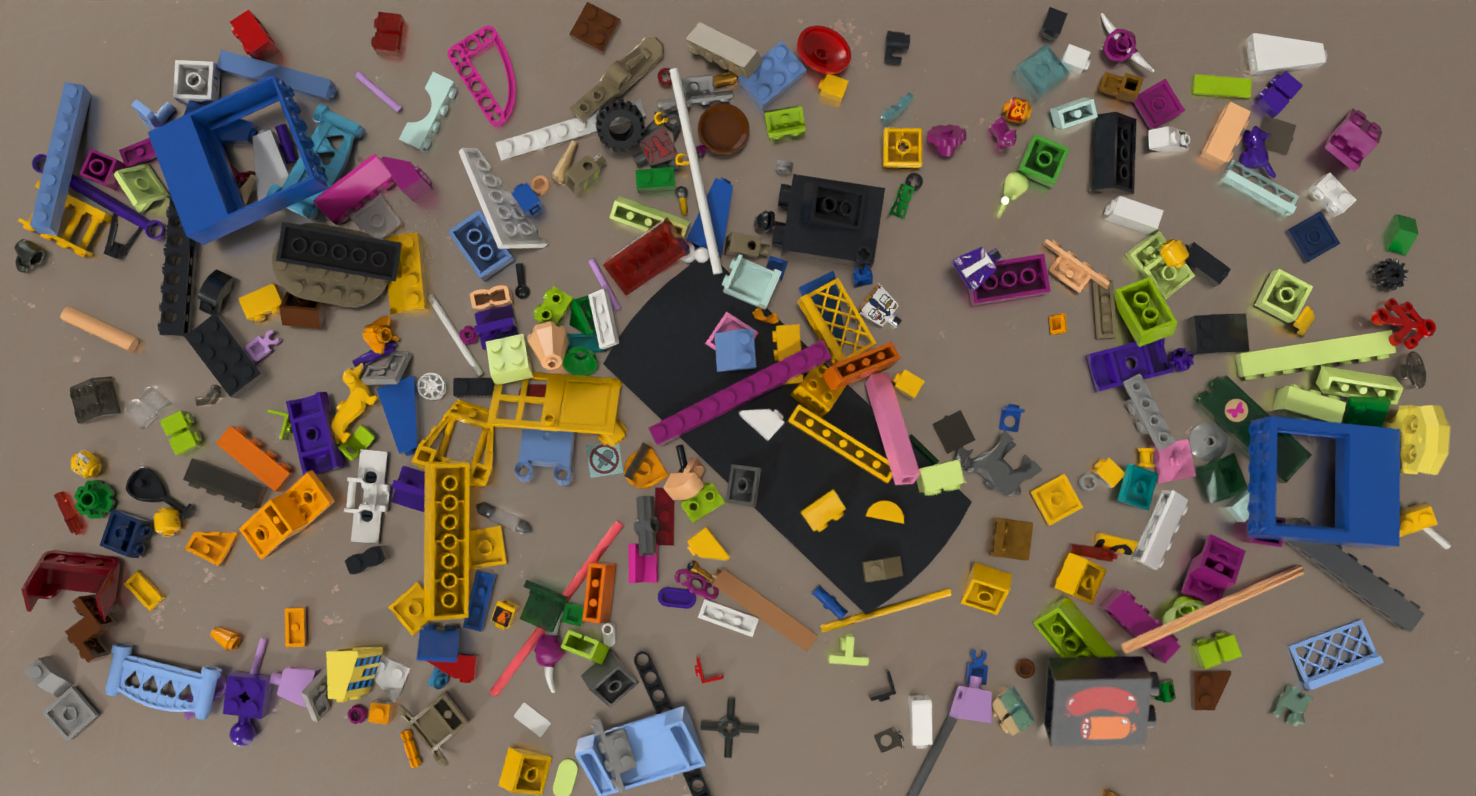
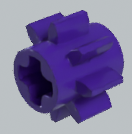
(1181, 359)

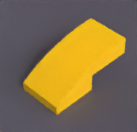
(1304, 321)

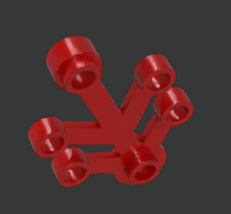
(1425, 327)

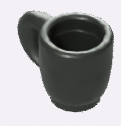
(29, 253)

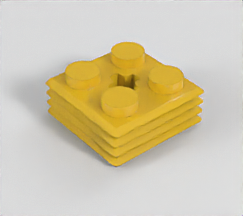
(911, 138)

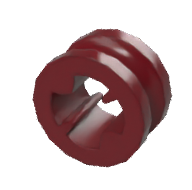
(660, 78)

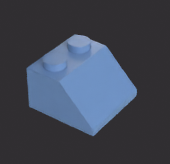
(735, 350)

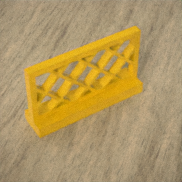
(820, 326)

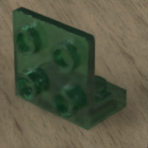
(542, 606)

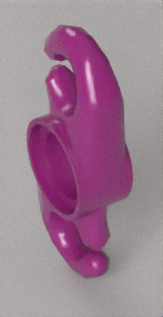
(704, 585)

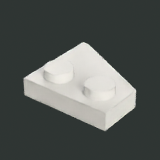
(391, 677)

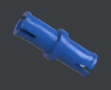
(829, 602)

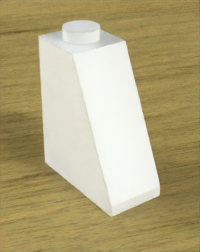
(920, 720)

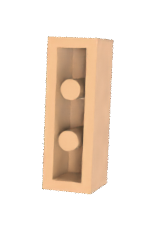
(1226, 134)

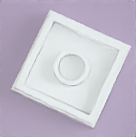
(377, 218)

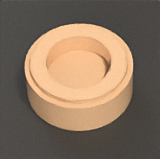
(540, 185)

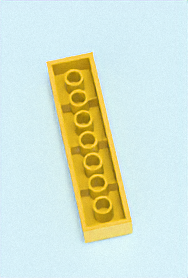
(446, 540)

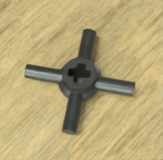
(729, 736)

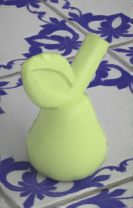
(1015, 185)

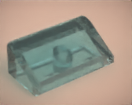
(1017, 709)

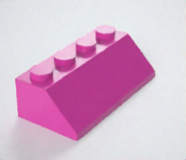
(354, 190)

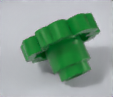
(94, 499)

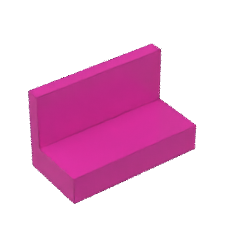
(642, 567)

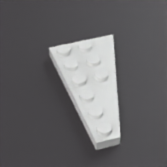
(499, 207)

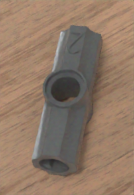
(646, 526)

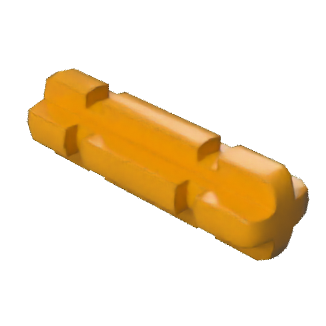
(410, 748)

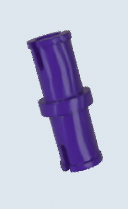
(286, 143)

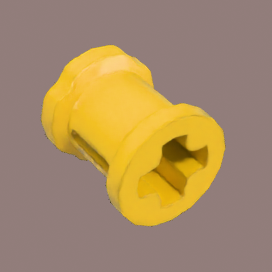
(1146, 458)

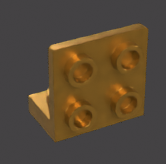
(1011, 539)

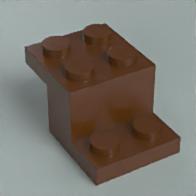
(89, 629)

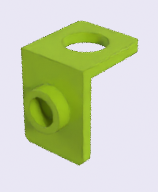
(286, 428)
(360, 440)

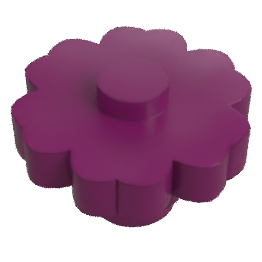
(946, 138)

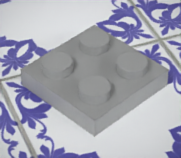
(70, 713)

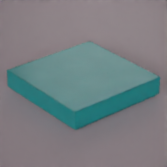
(1138, 487)

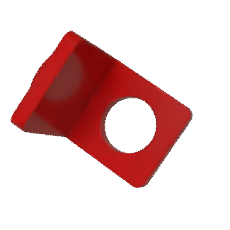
(699, 672)

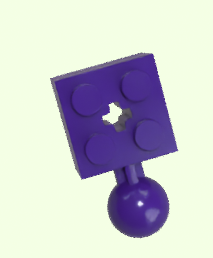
(238, 703)

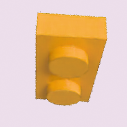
(295, 627)

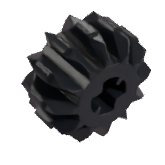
(1396, 280)

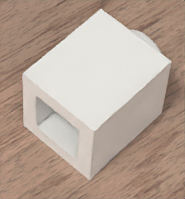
(1075, 59)

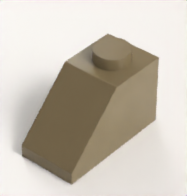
(882, 569)

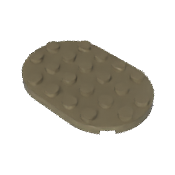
(327, 285)

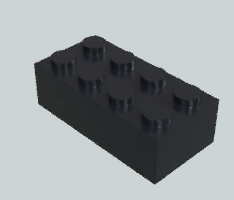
(225, 355)

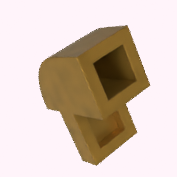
(1123, 88)

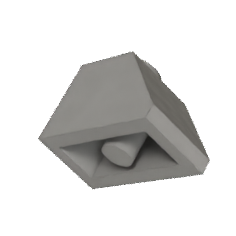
(48, 676)

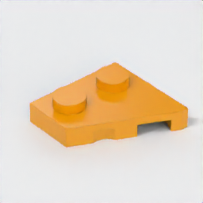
(211, 546)

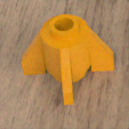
(378, 334)

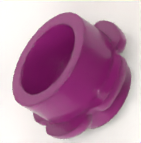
(463, 334)
(352, 714)

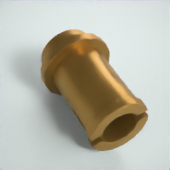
(725, 78)

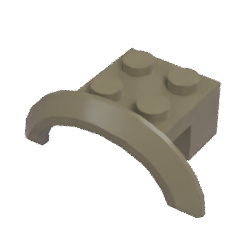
(436, 724)

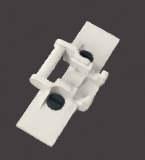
(375, 497)

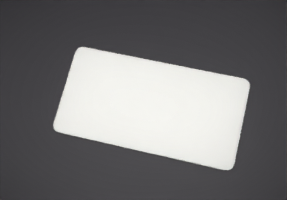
(532, 719)

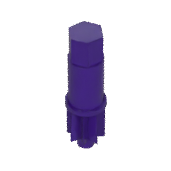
(371, 356)

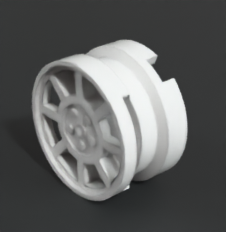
(432, 386)

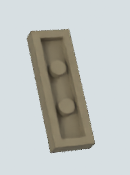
(1104, 311)

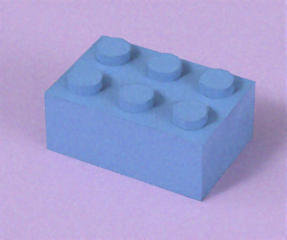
(774, 76)
(479, 246)

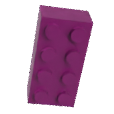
(1013, 280)
(1136, 621)

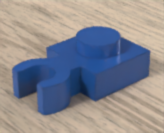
(862, 276)
(977, 668)

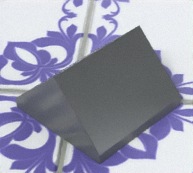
(743, 485)

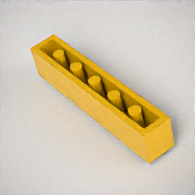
(841, 443)

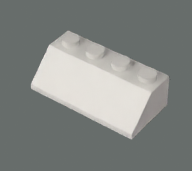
(1160, 529)

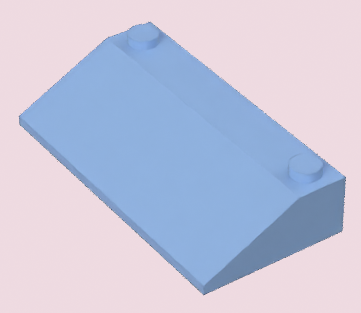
(660, 745)

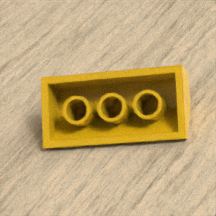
(410, 289)

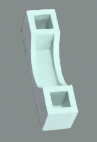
(418, 134)

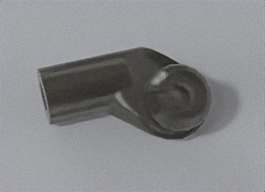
(211, 397)

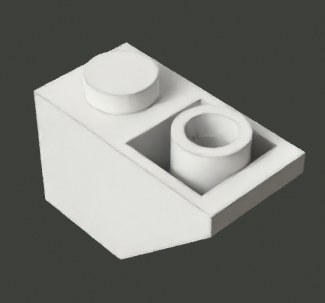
(1168, 139)

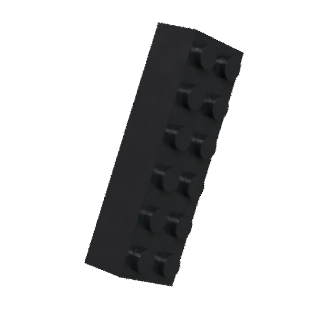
(339, 251)

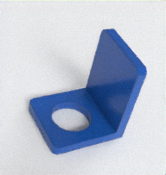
(1015, 412)

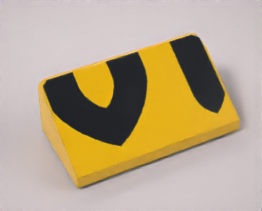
(1115, 543)

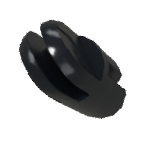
(764, 221)

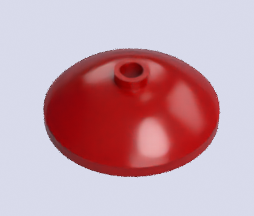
(823, 49)

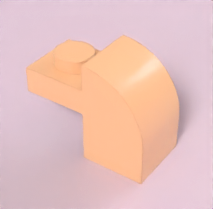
(686, 484)

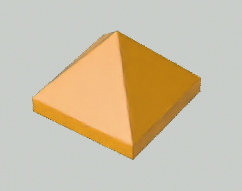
(1058, 323)

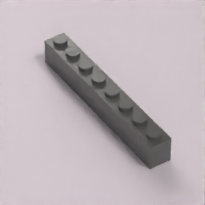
(1361, 581)

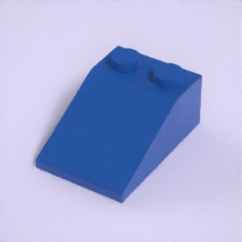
(438, 643)

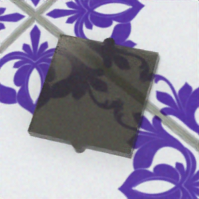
(1280, 132)
(953, 431)

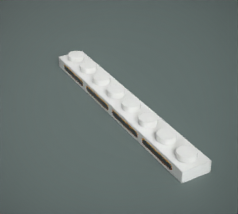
(555, 135)

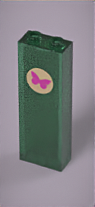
(1234, 412)

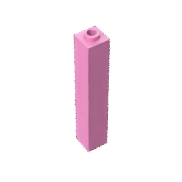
(892, 429)

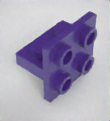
(495, 324)
(410, 489)

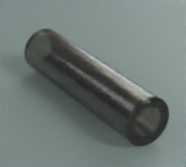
(637, 461)

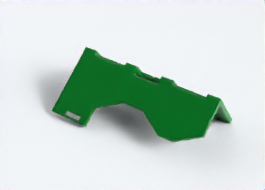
(901, 204)

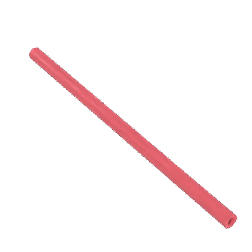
(569, 591)

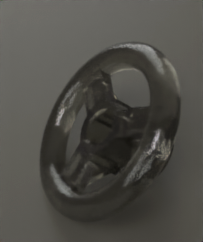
(1412, 370)

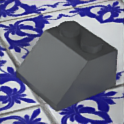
(609, 680)

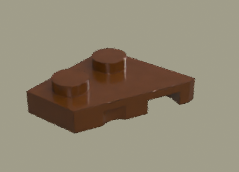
(1208, 688)

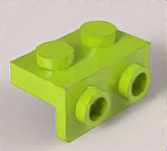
(785, 122)

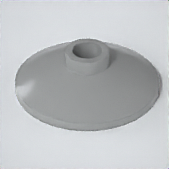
(1199, 445)

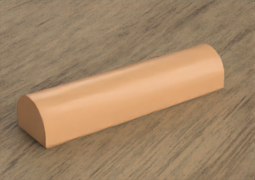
(100, 329)

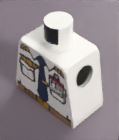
(879, 308)

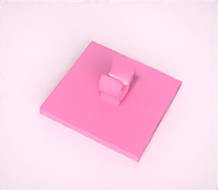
(1174, 462)

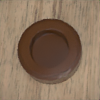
(1025, 668)

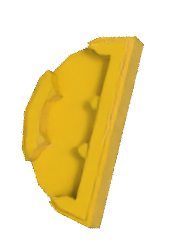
(887, 511)

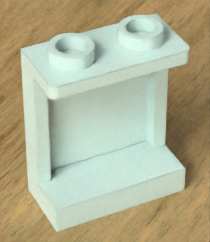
(750, 282)

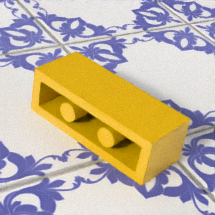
(787, 344)

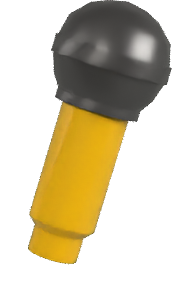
(682, 192)

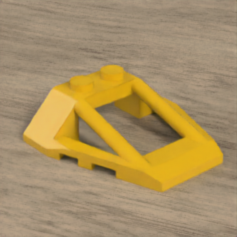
(469, 414)

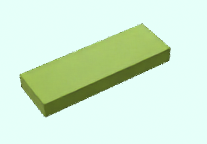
(1222, 86)

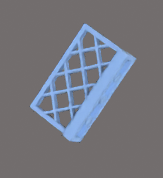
(1342, 671)

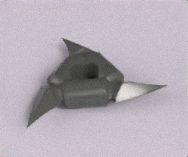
(673, 127)

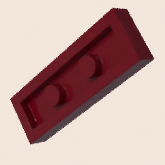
(665, 514)

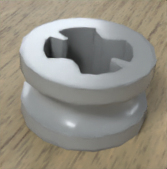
(784, 166)
(1093, 480)

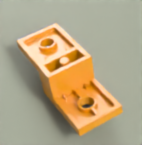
(286, 514)

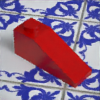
(464, 669)

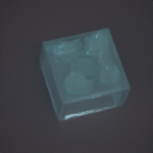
(1041, 72)

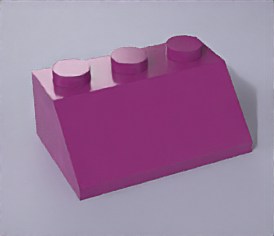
(410, 179)

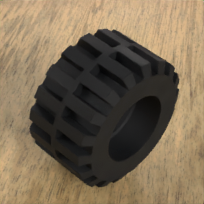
(616, 110)

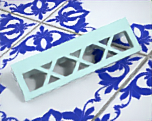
(1257, 191)

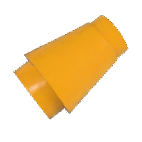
(227, 639)

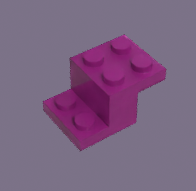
(1353, 139)
(1213, 570)

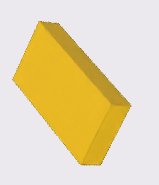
(144, 590)

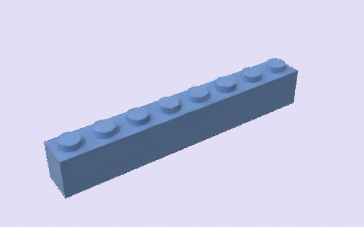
(60, 159)

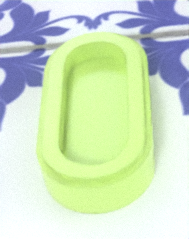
(565, 778)

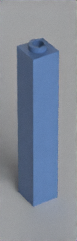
(256, 70)

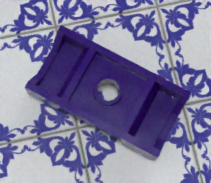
(1110, 366)
(317, 453)

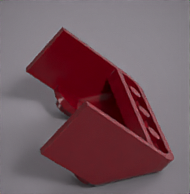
(73, 572)

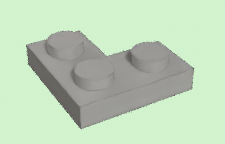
(388, 373)
(315, 696)

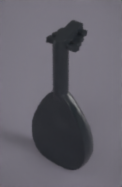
(148, 486)

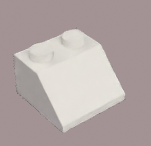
(763, 421)

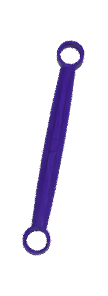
(108, 202)

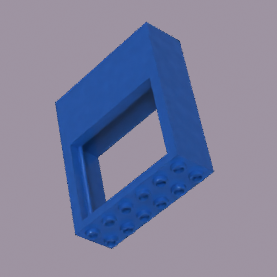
(201, 173)
(1364, 484)

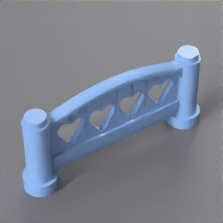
(201, 684)

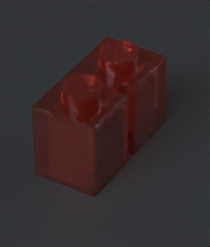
(388, 34)

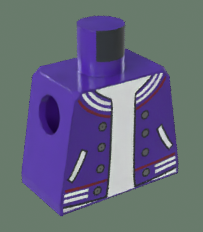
(976, 266)

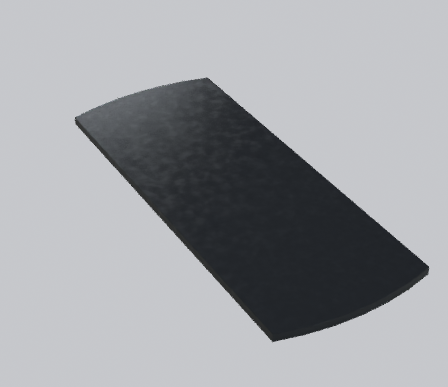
(672, 368)

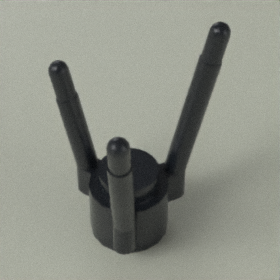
(114, 248)

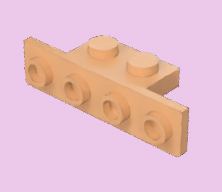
(1071, 270)

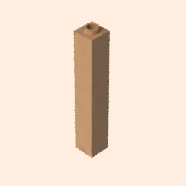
(764, 609)

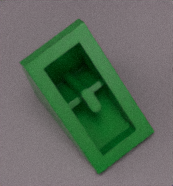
(1402, 235)

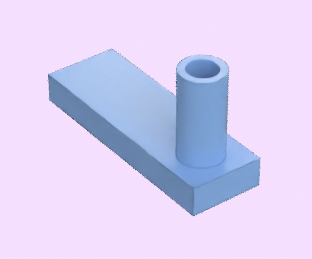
(153, 121)

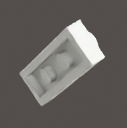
(603, 319)
(728, 617)

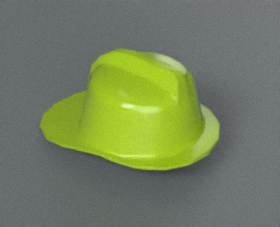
(1181, 607)

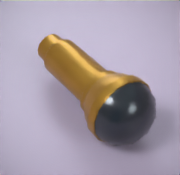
(694, 567)

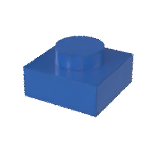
(776, 263)

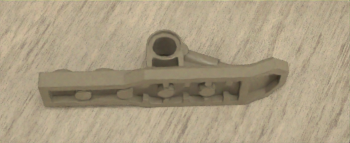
(620, 77)

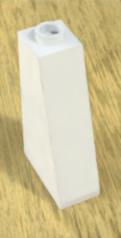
(1281, 54)
(269, 162)

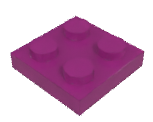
(1158, 104)

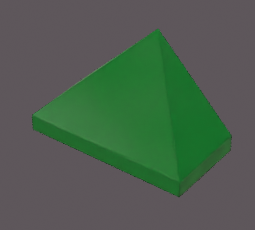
(581, 315)

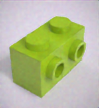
(554, 306)
(703, 502)

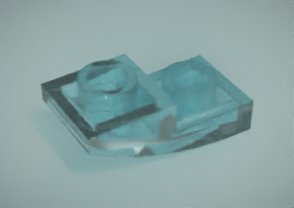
(894, 113)

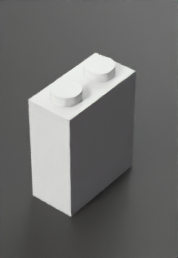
(1133, 215)

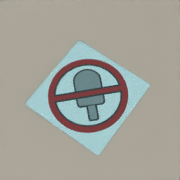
(603, 460)

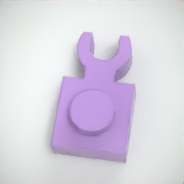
(259, 347)

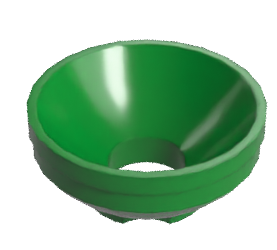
(579, 365)

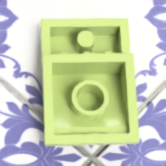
(1148, 262)

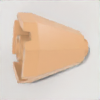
(549, 344)

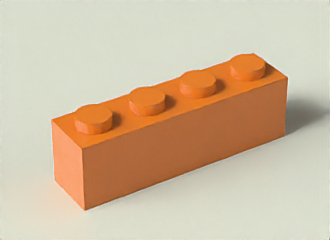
(861, 366)
(255, 458)

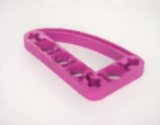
(474, 76)

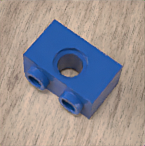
(527, 199)

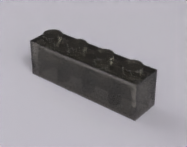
(226, 483)

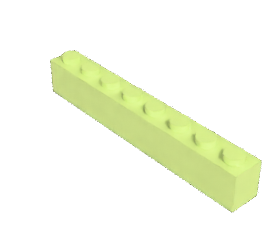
(1314, 354)

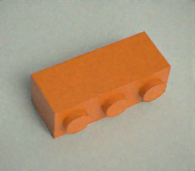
(599, 592)

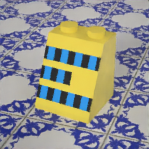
(351, 672)

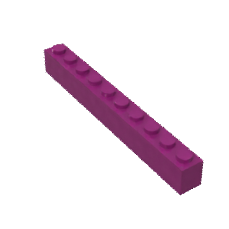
(741, 393)

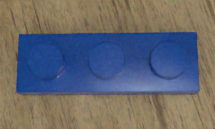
(479, 600)

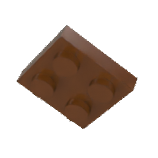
(595, 27)

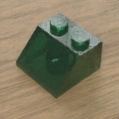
(1222, 478)

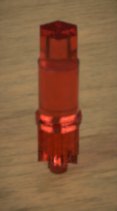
(68, 513)
(1093, 552)

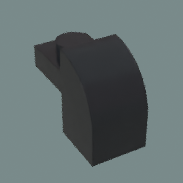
(213, 291)

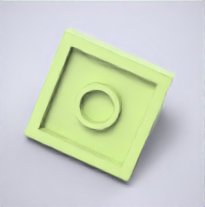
(140, 186)
(847, 656)

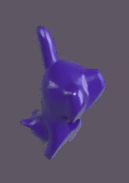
(1256, 152)

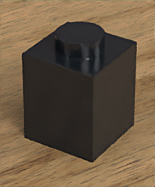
(1052, 23)

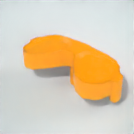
(759, 315)

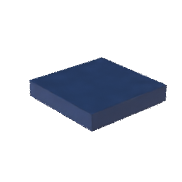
(1313, 237)

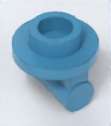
(438, 679)

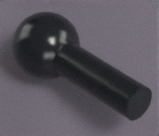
(522, 290)
(682, 457)

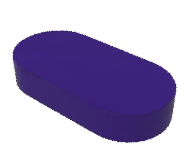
(676, 597)

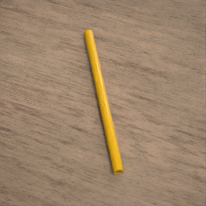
(886, 610)

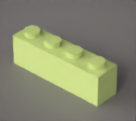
(644, 216)
(1358, 384)

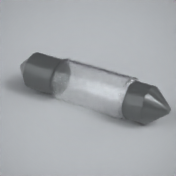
(503, 518)

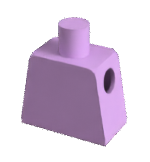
(293, 682)
(972, 702)

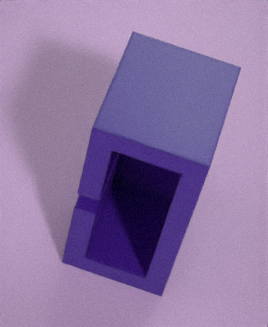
(1278, 94)

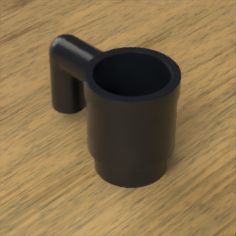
(895, 41)

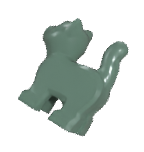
(1296, 705)

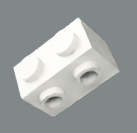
(1332, 194)

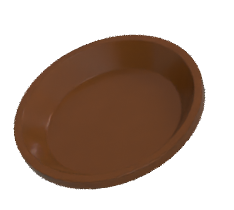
(723, 128)

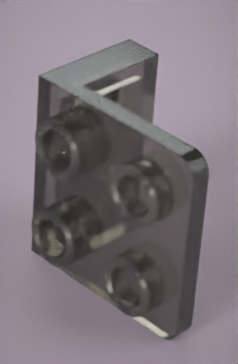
(94, 399)

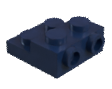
(125, 534)

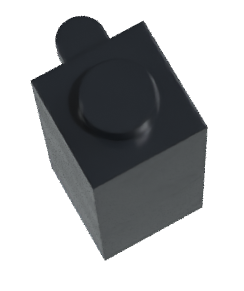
(1206, 265)

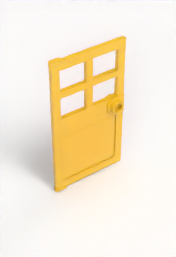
(569, 403)

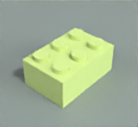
(1308, 405)
(939, 476)

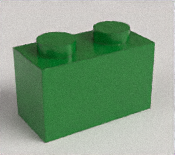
(655, 179)

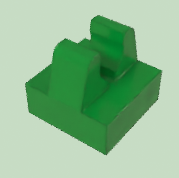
(573, 614)
(1167, 691)

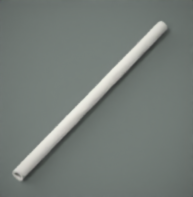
(695, 170)

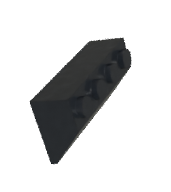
(1114, 153)

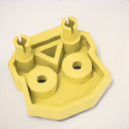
(1422, 438)

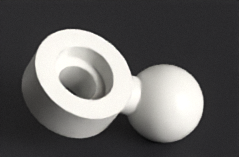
(700, 254)

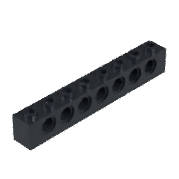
(184, 269)

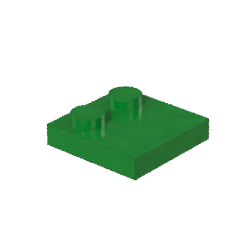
(1366, 411)

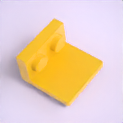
(815, 393)

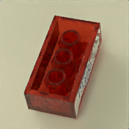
(646, 256)

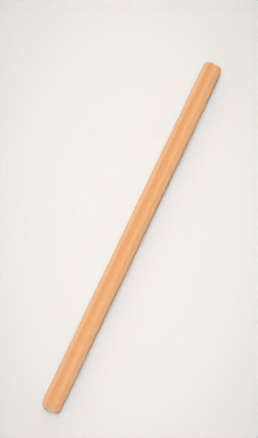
(1212, 609)

